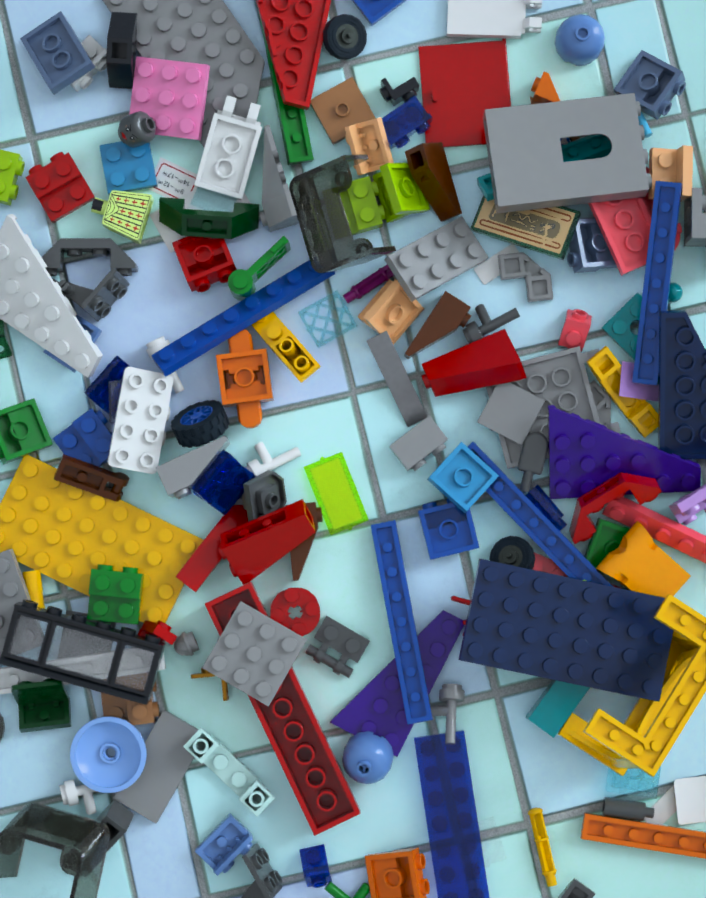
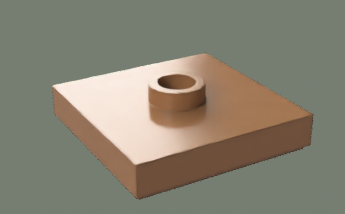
(341, 108)

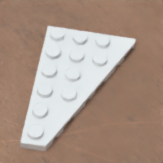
(36, 303)

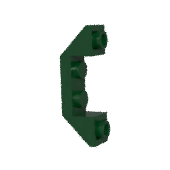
(208, 223)

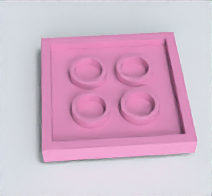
(171, 95)

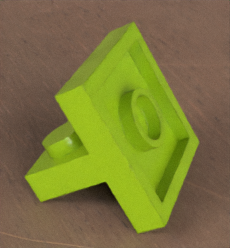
(399, 192)

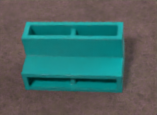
(556, 705)

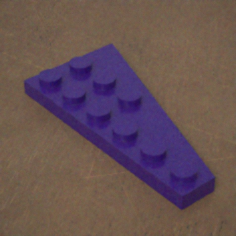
(381, 705)

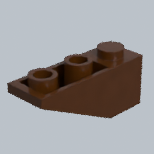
(433, 176)

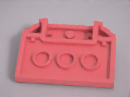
(627, 230)

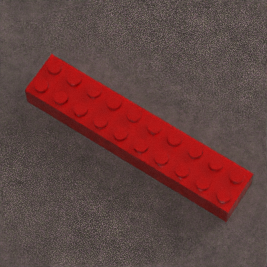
(296, 735)

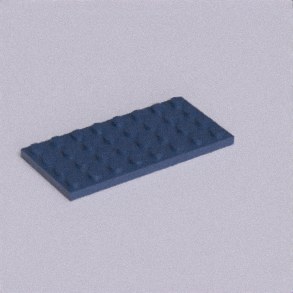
(566, 630)

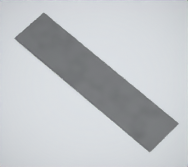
(397, 378)

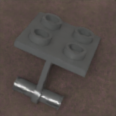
(97, 301)
(267, 880)

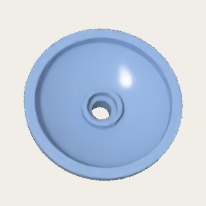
(92, 761)

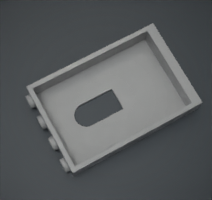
(529, 160)

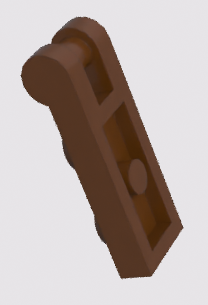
(90, 478)

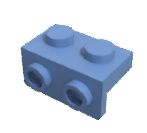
(225, 844)

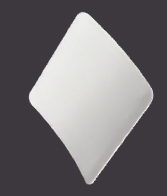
(690, 799)

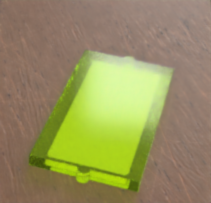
(336, 493)

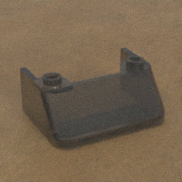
(324, 218)
(79, 838)

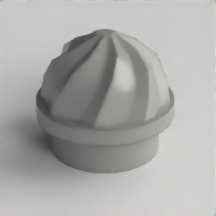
(186, 644)

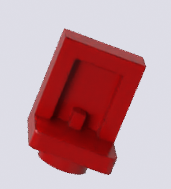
(159, 629)

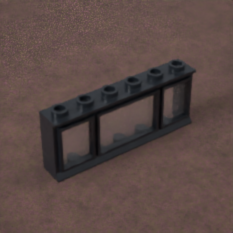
(82, 651)

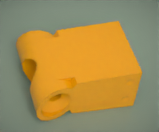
(643, 565)

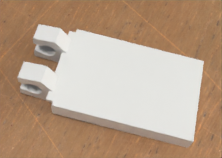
(492, 18)
(229, 150)

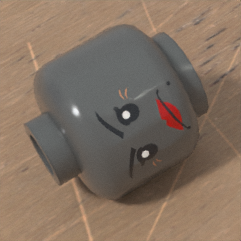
(136, 129)

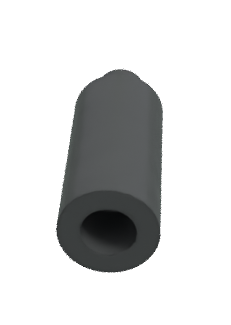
(626, 809)

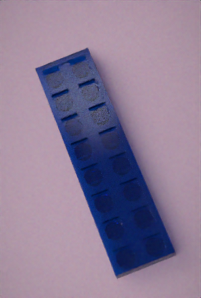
(451, 817)

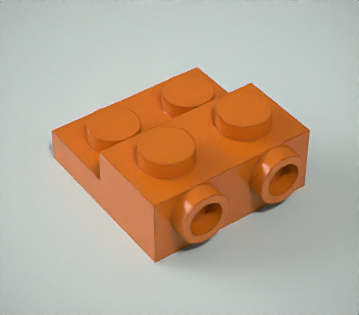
(397, 874)

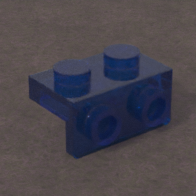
(405, 122)

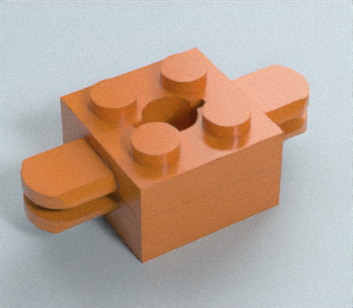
(245, 378)

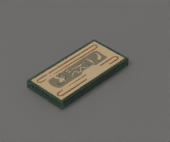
(539, 230)

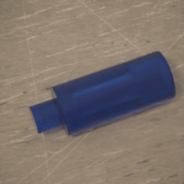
(546, 506)

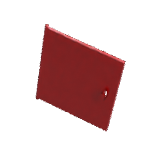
(462, 84)

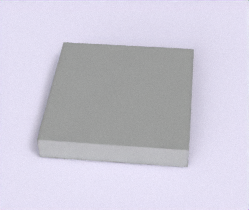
(511, 412)

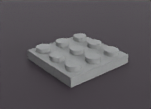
(254, 653)

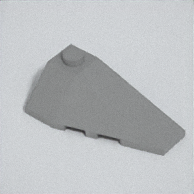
(276, 197)

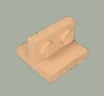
(672, 166)
(390, 311)

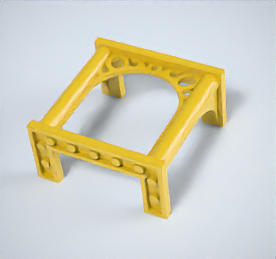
(651, 724)

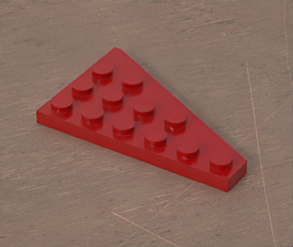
(295, 44)

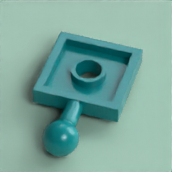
(619, 325)

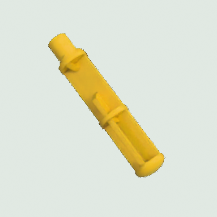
(543, 846)

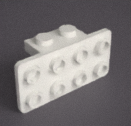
(140, 420)

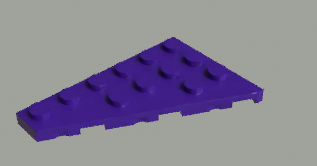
(589, 454)

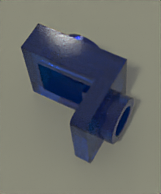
(315, 866)

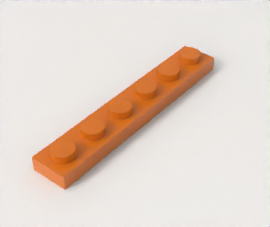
(644, 835)

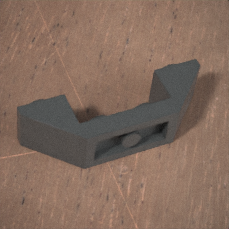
(98, 246)

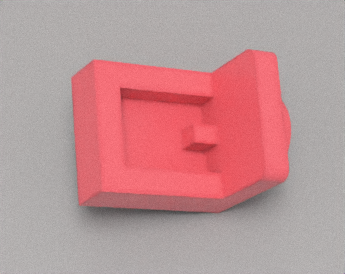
(575, 329)

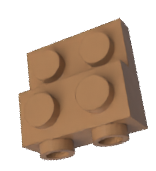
(129, 710)

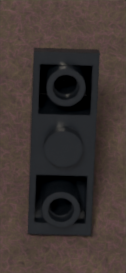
(121, 49)

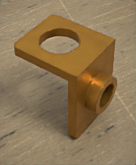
(204, 673)

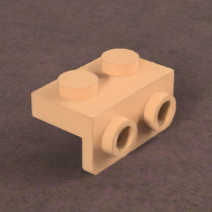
(369, 139)

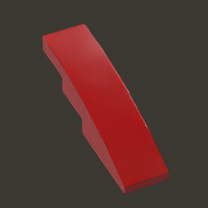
(207, 554)

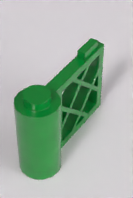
(242, 281)

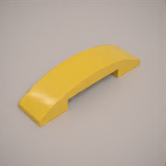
(608, 373)

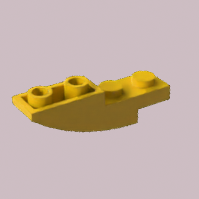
(286, 346)

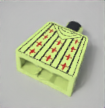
(125, 213)

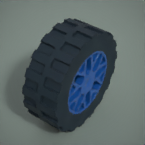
(200, 423)

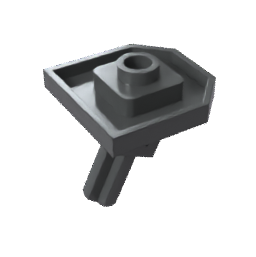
(263, 495)

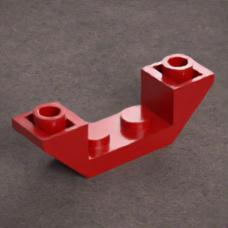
(643, 488)

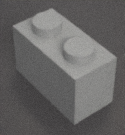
(418, 444)

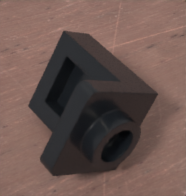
(401, 93)

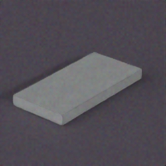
(163, 769)

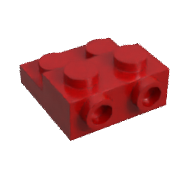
(59, 186)
(204, 261)

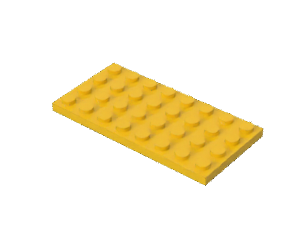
(73, 531)

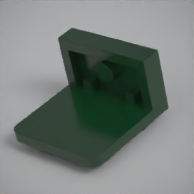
(42, 705)

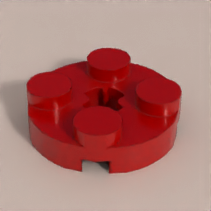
(291, 598)

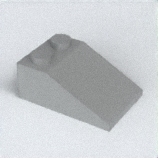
(184, 471)

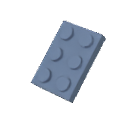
(57, 52)

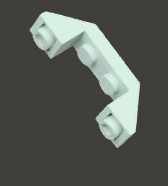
(230, 771)

